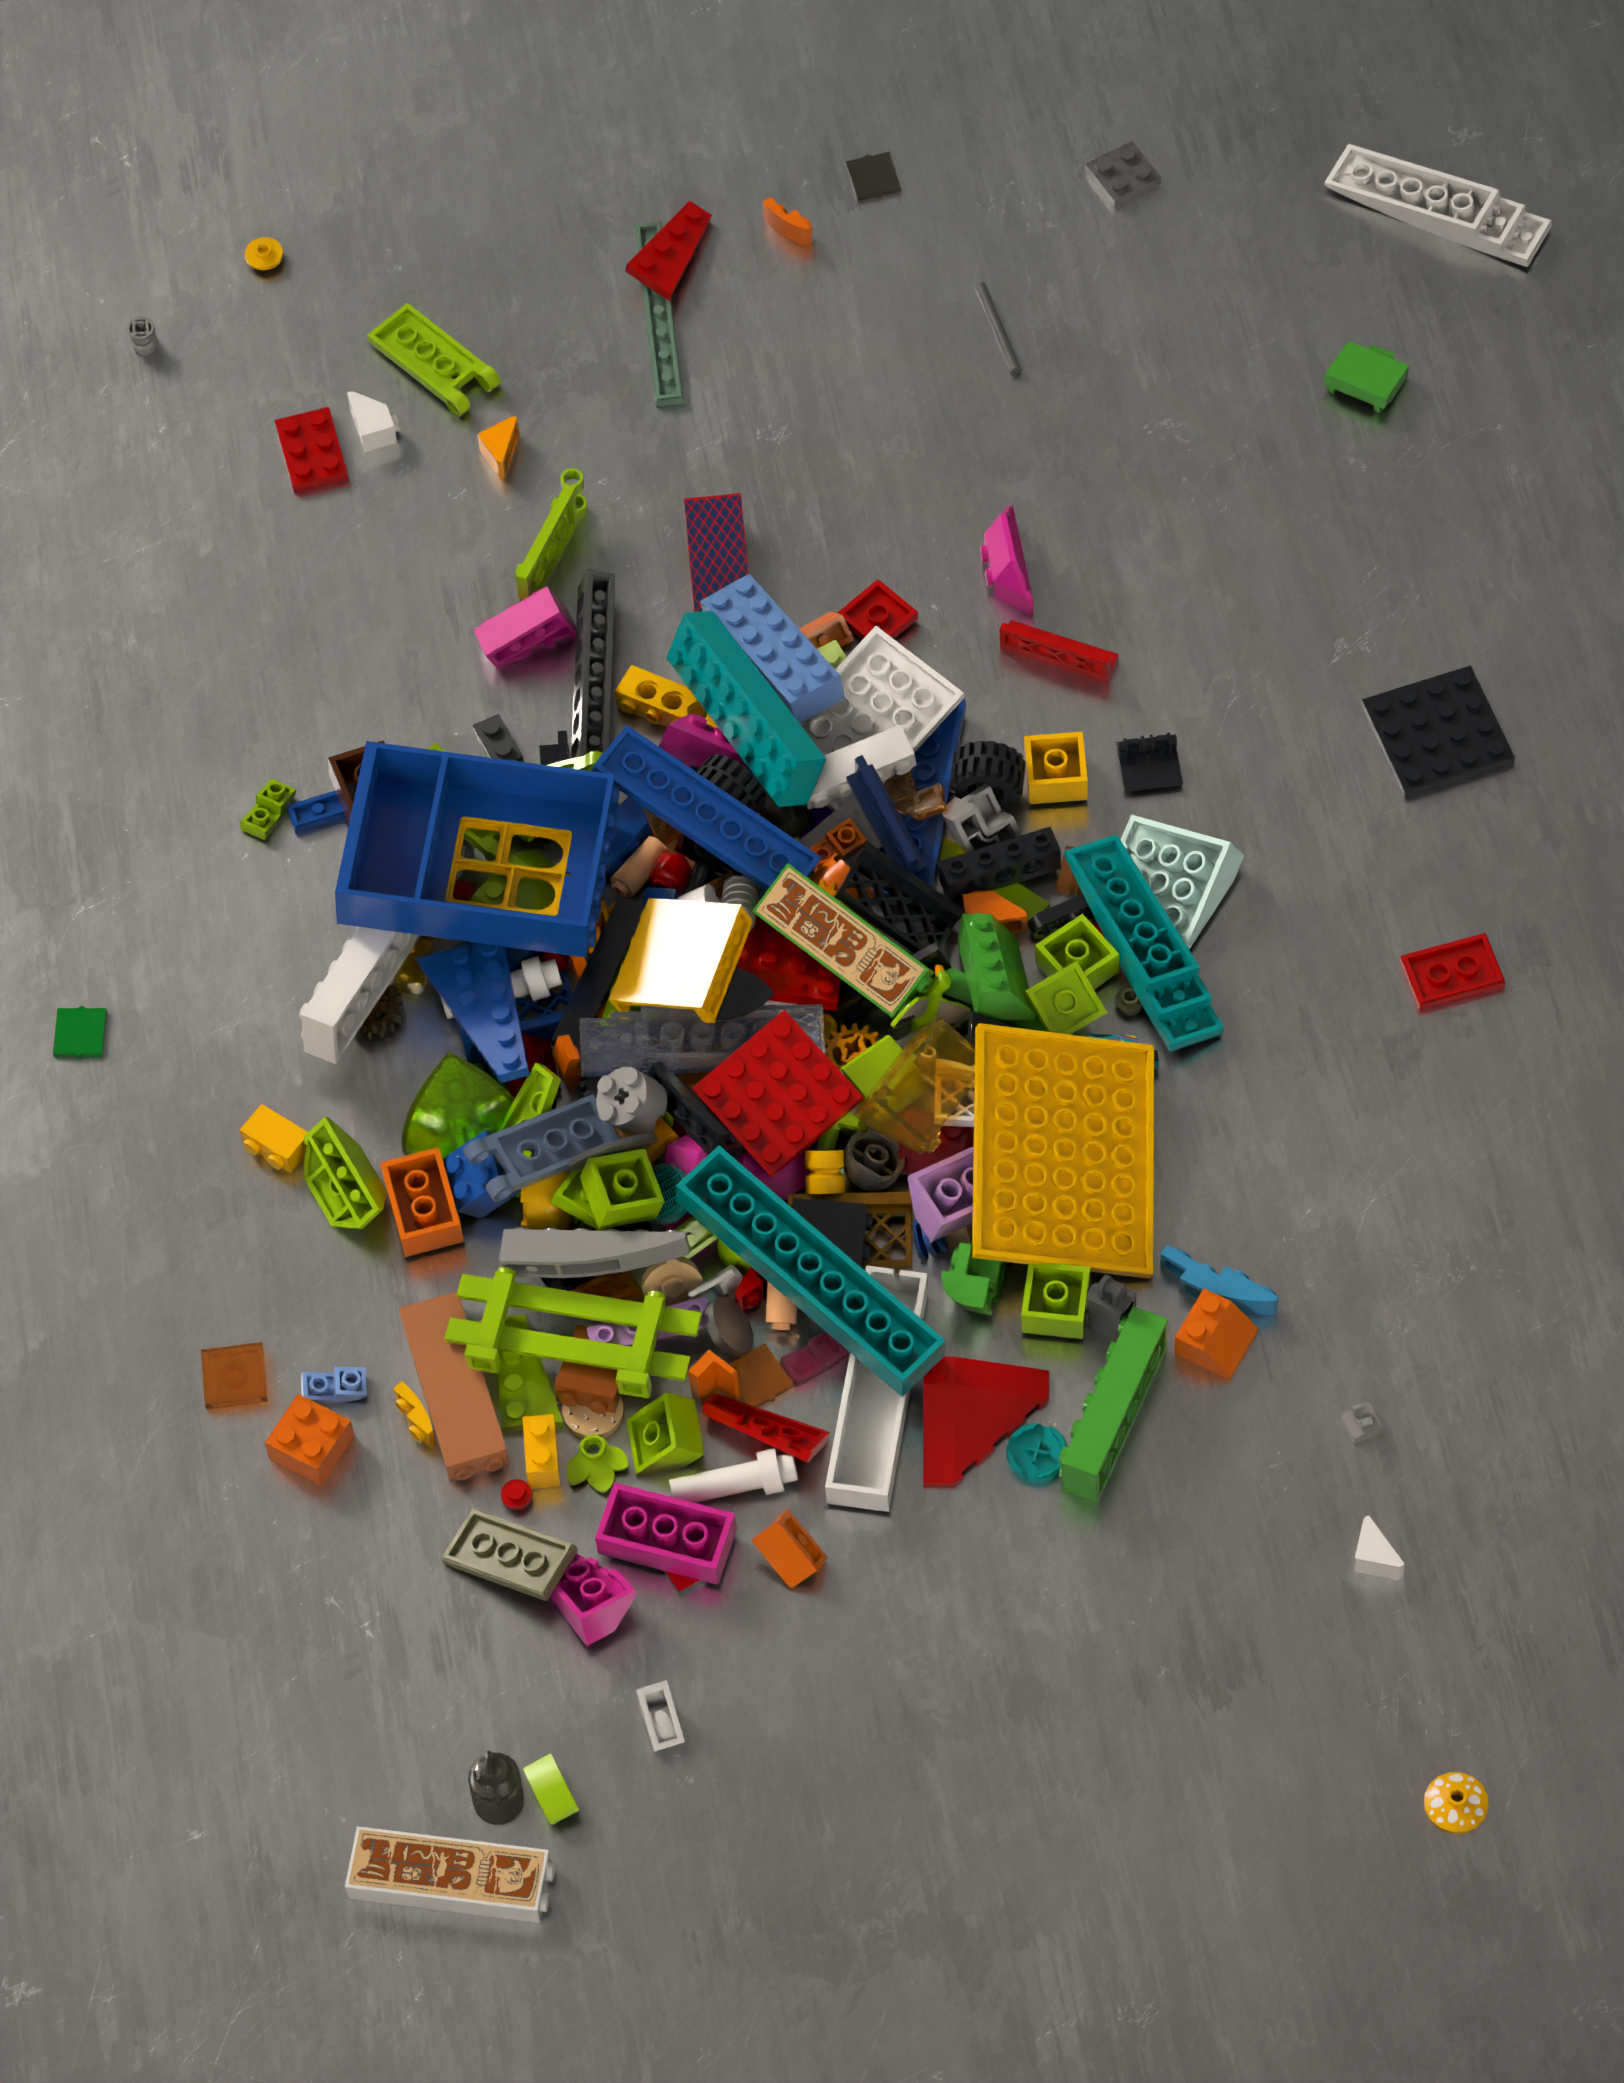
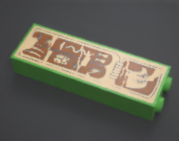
(843, 941)

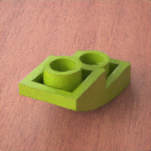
(268, 810)
(551, 1789)

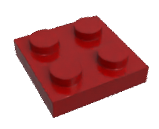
(879, 608)

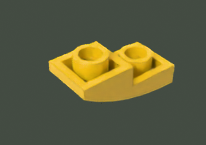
(417, 1417)

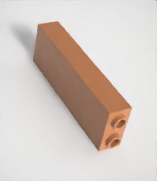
(453, 1393)

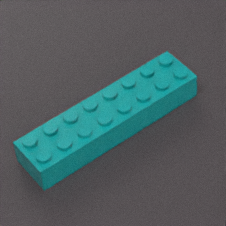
(746, 708)

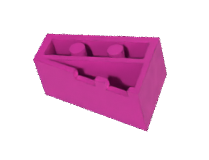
(524, 627)
(695, 741)

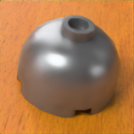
(872, 1160)

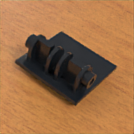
(1149, 762)

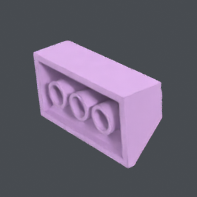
(944, 1195)

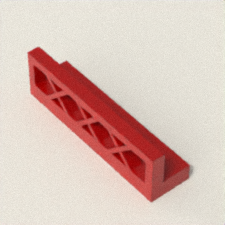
(1058, 650)

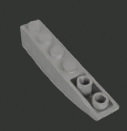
(586, 1252)

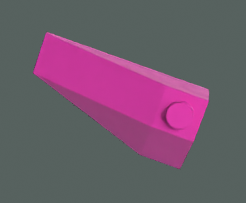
(592, 1598)

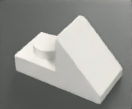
(660, 1715)

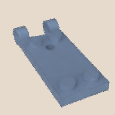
(550, 1137)

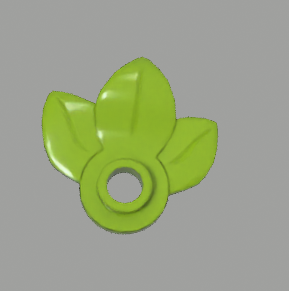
(596, 1468)

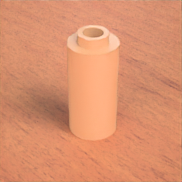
(636, 868)
(779, 1310)

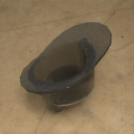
(496, 1788)

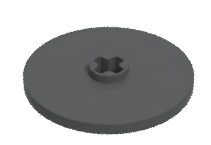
(621, 1145)

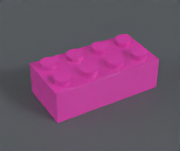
(666, 1533)

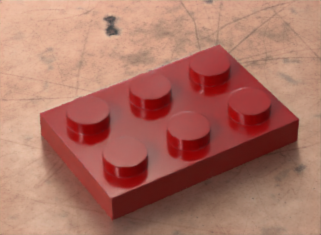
(311, 449)

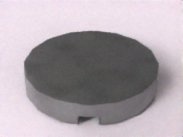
(729, 1326)

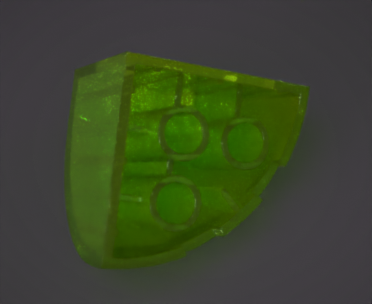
(454, 1108)

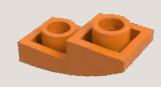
(789, 224)
(842, 839)
(567, 1062)

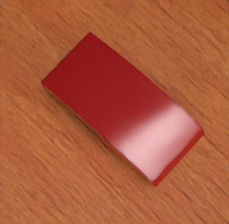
(750, 1290)

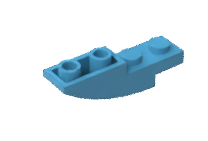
(1230, 1284)

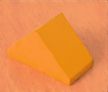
(499, 443)

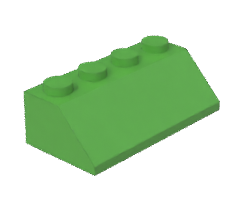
(993, 968)

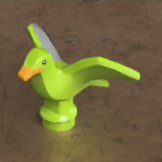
(931, 1005)

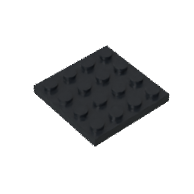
(1437, 731)

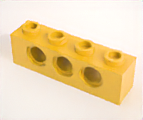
(664, 695)

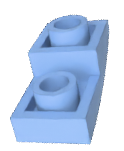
(334, 1387)

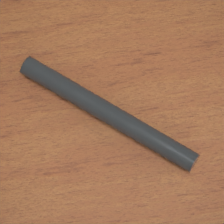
(998, 328)

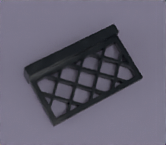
(907, 891)

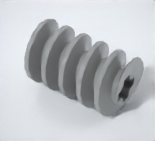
(742, 891)

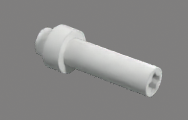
(533, 980)
(766, 1472)

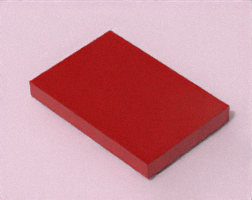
(1452, 971)

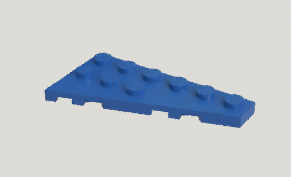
(481, 997)

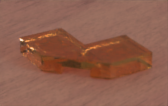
(915, 803)

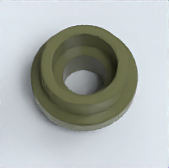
(1128, 1007)

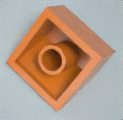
(1215, 1334)

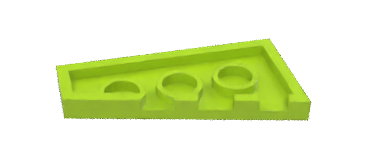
(523, 1386)

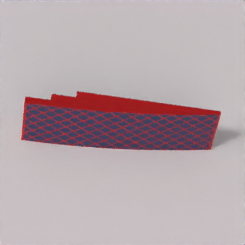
(715, 543)

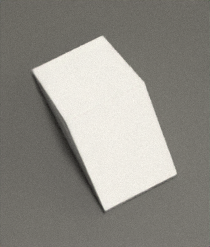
(1375, 1554)

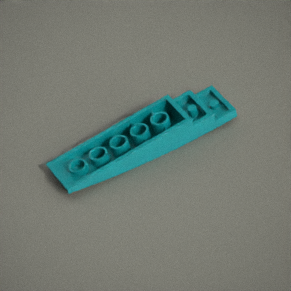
(1147, 941)

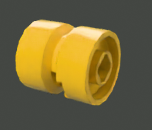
(824, 1171)

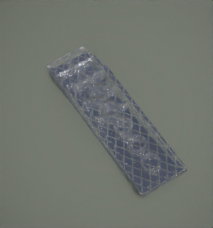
(678, 1038)

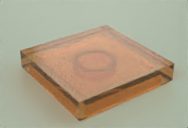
(234, 1375)

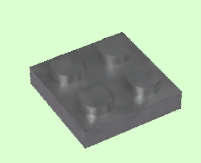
(1123, 174)

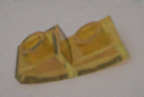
(410, 976)

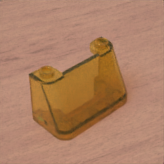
(921, 1087)

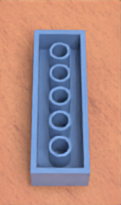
(777, 648)

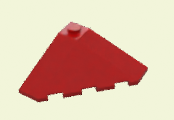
(970, 1408)

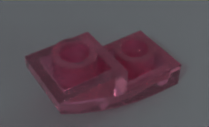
(813, 1360)

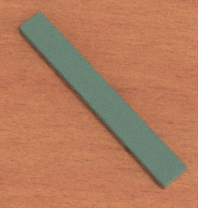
(660, 333)

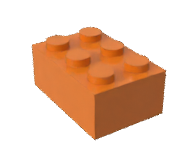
(422, 1202)

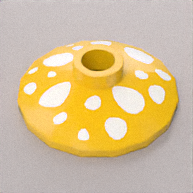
(1452, 1815)

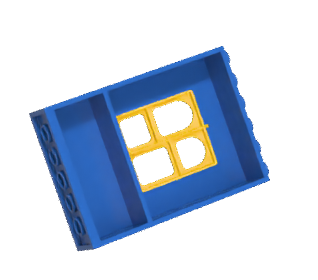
(411, 834)

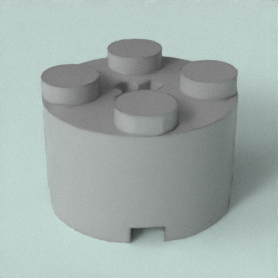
(630, 1100)

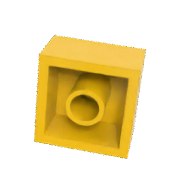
(1056, 767)

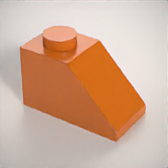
(990, 902)

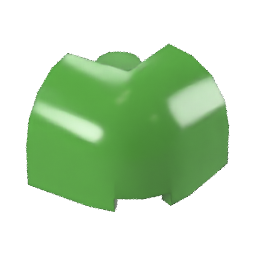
(973, 1281)

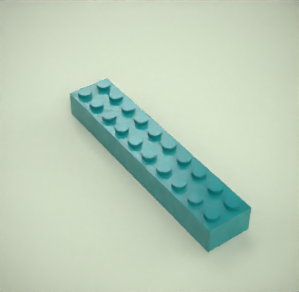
(810, 1271)

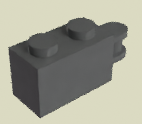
(1108, 1305)

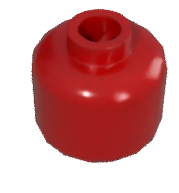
(670, 871)

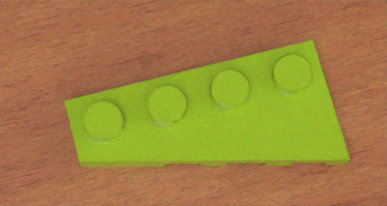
(533, 1099)

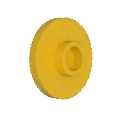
(263, 253)

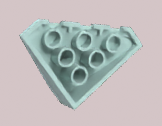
(1183, 870)

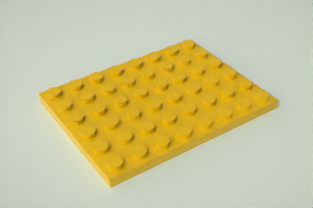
(1063, 1150)

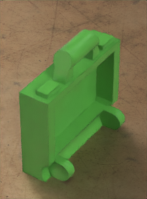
(1366, 374)

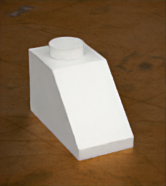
(373, 421)

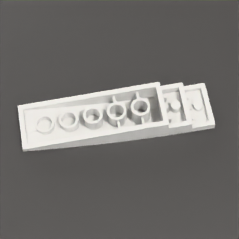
(1440, 204)

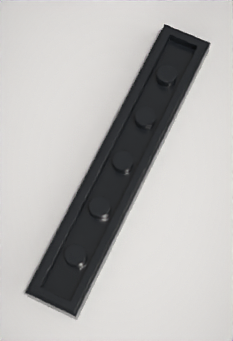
(600, 968)

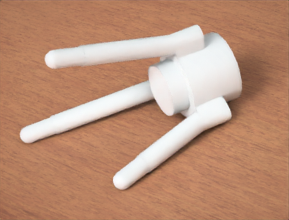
(723, 1282)

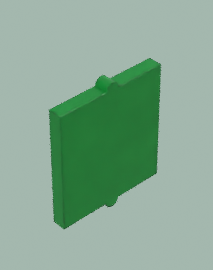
(79, 1032)

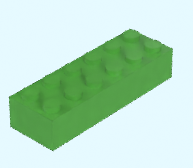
(1113, 1404)

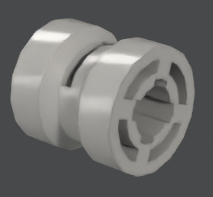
(142, 335)

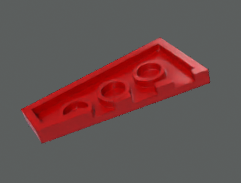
(668, 253)
(773, 1429)

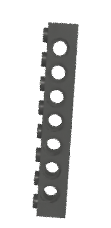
(593, 663)

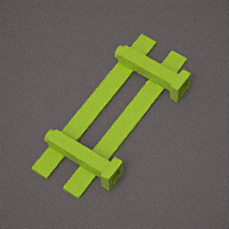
(633, 1363)

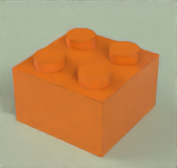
(309, 1439)

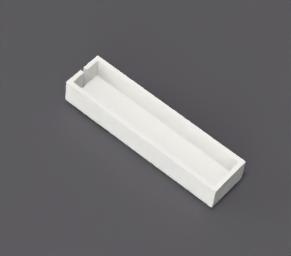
(872, 1417)

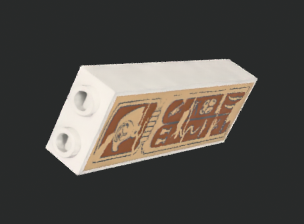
(449, 1874)

